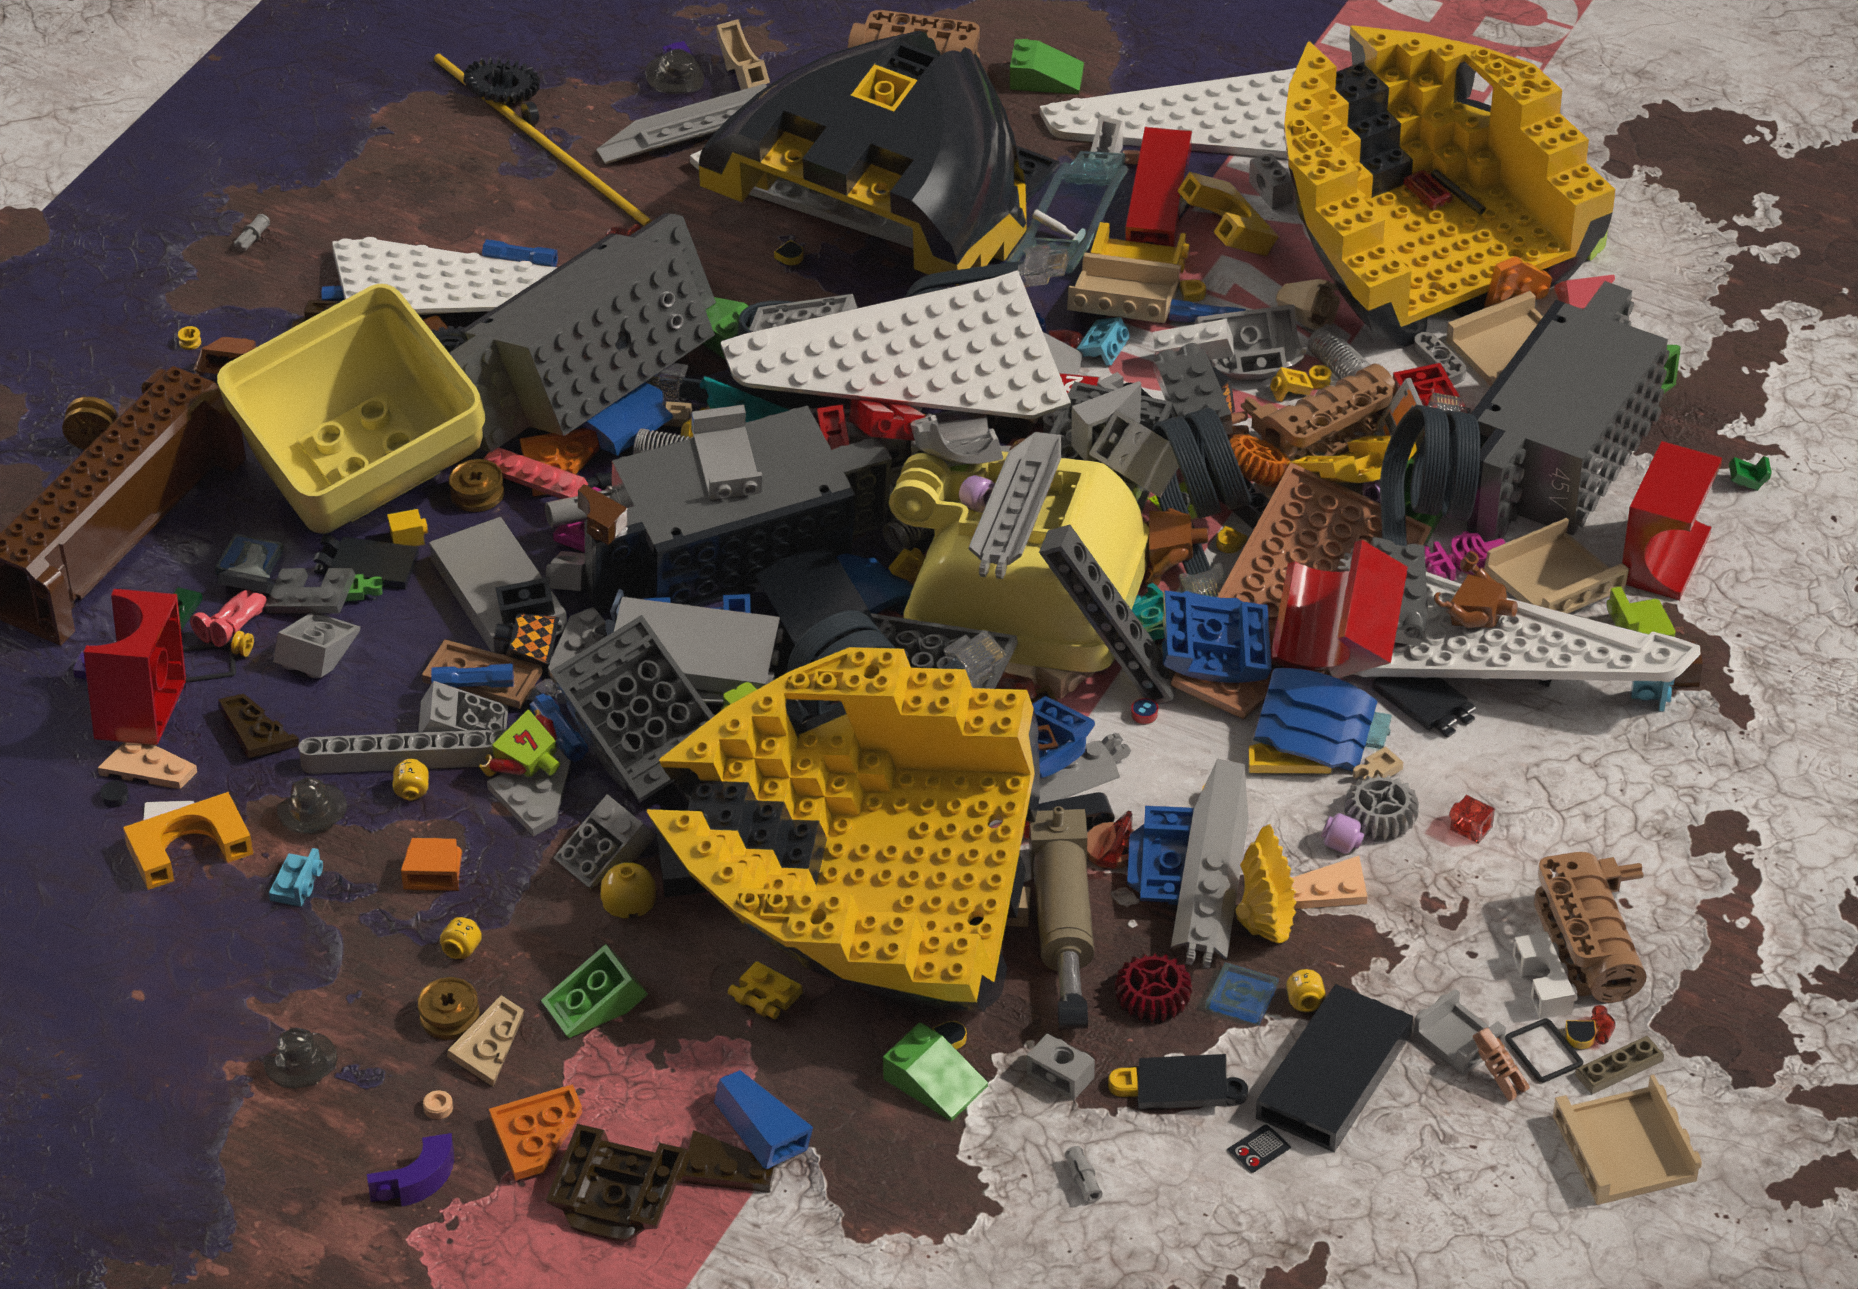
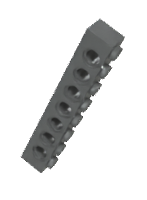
(1108, 613)

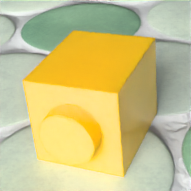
(407, 528)

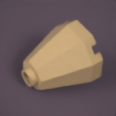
(1313, 302)

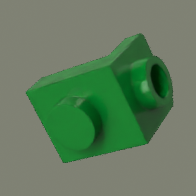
(1748, 474)

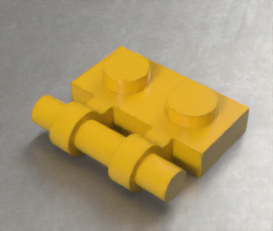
(770, 986)

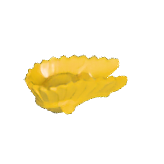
(1268, 889)

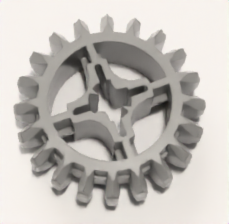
(1382, 806)

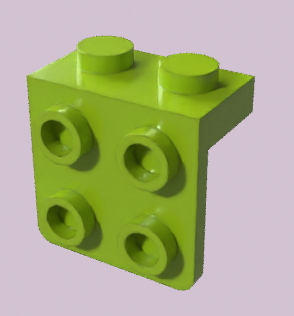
(1639, 616)

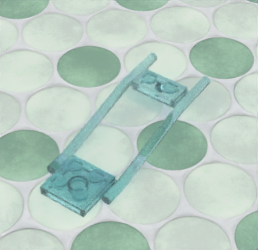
(1090, 168)

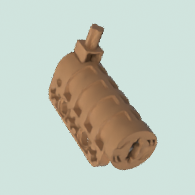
(884, 24)
(1329, 417)
(1590, 923)

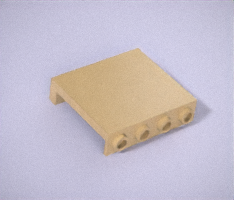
(1125, 287)
(1494, 334)
(1553, 570)
(1628, 1143)

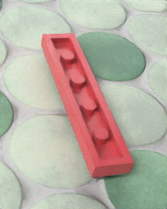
(536, 474)

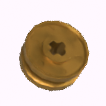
(86, 420)
(476, 485)
(448, 1008)

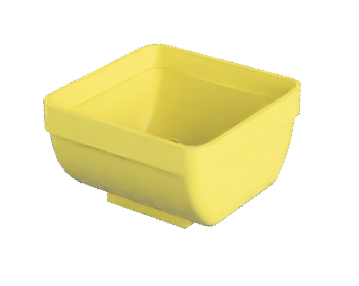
(353, 407)
(1030, 596)

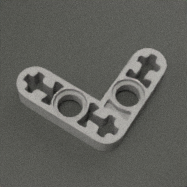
(1437, 348)

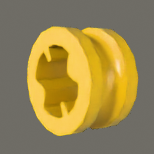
(189, 338)
(1320, 376)
(242, 643)

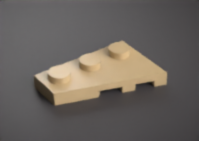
(488, 1040)

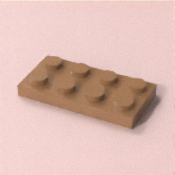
(464, 656)

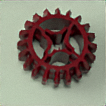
(1153, 994)

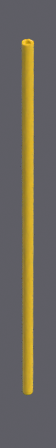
(552, 148)

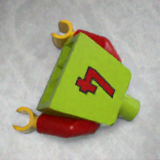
(525, 747)

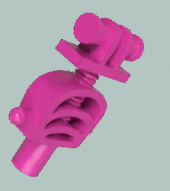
(1443, 565)

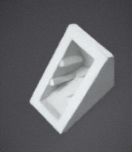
(1108, 136)

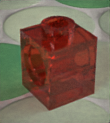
(1471, 818)

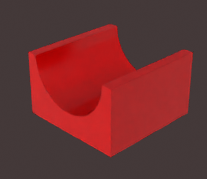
(1662, 525)
(1340, 617)
(139, 675)

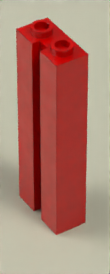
(1155, 193)
(884, 419)

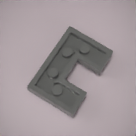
(292, 597)

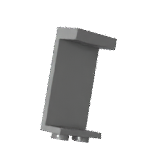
(725, 452)

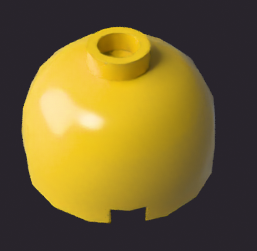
(628, 890)

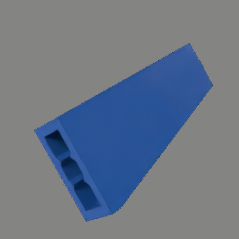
(761, 1120)

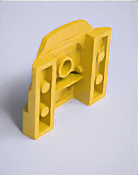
(1357, 465)

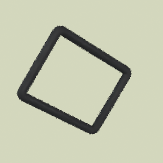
(212, 676)
(1509, 1036)

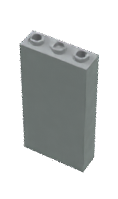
(956, 427)
(478, 562)
(712, 645)

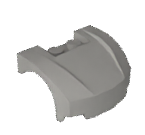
(1261, 342)
(972, 450)

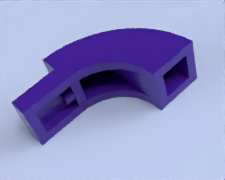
(418, 1179)

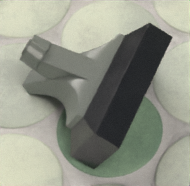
(249, 574)

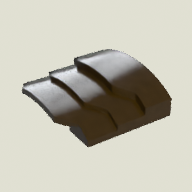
(613, 1186)

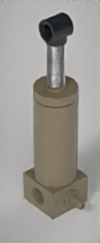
(1063, 905)

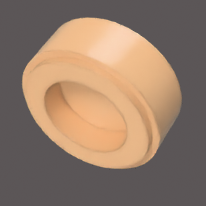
(437, 1105)

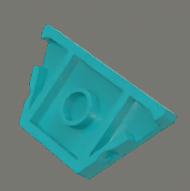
(726, 396)
(1150, 611)

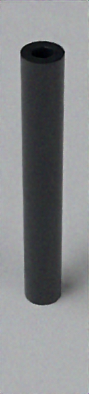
(1458, 192)

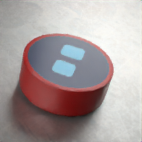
(1144, 711)

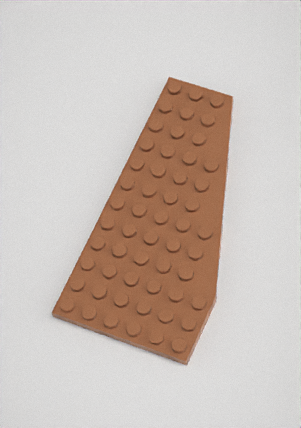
(1302, 523)

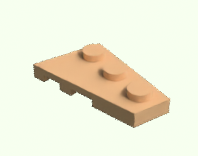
(148, 763)
(1331, 886)

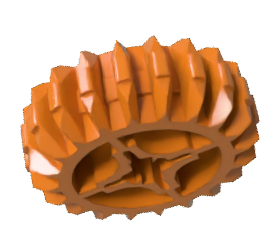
(1259, 459)

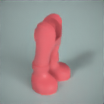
(229, 618)

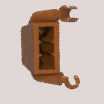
(220, 353)
(1170, 541)
(1479, 599)

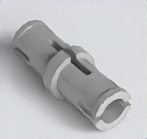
(1083, 1174)

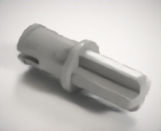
(252, 232)

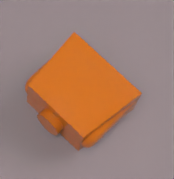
(432, 864)

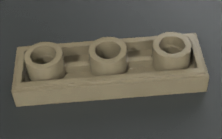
(1619, 1065)

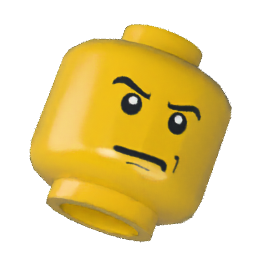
(410, 778)
(460, 938)
(1305, 990)

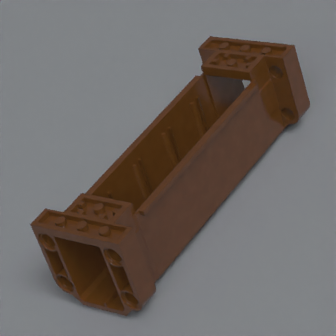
(112, 498)

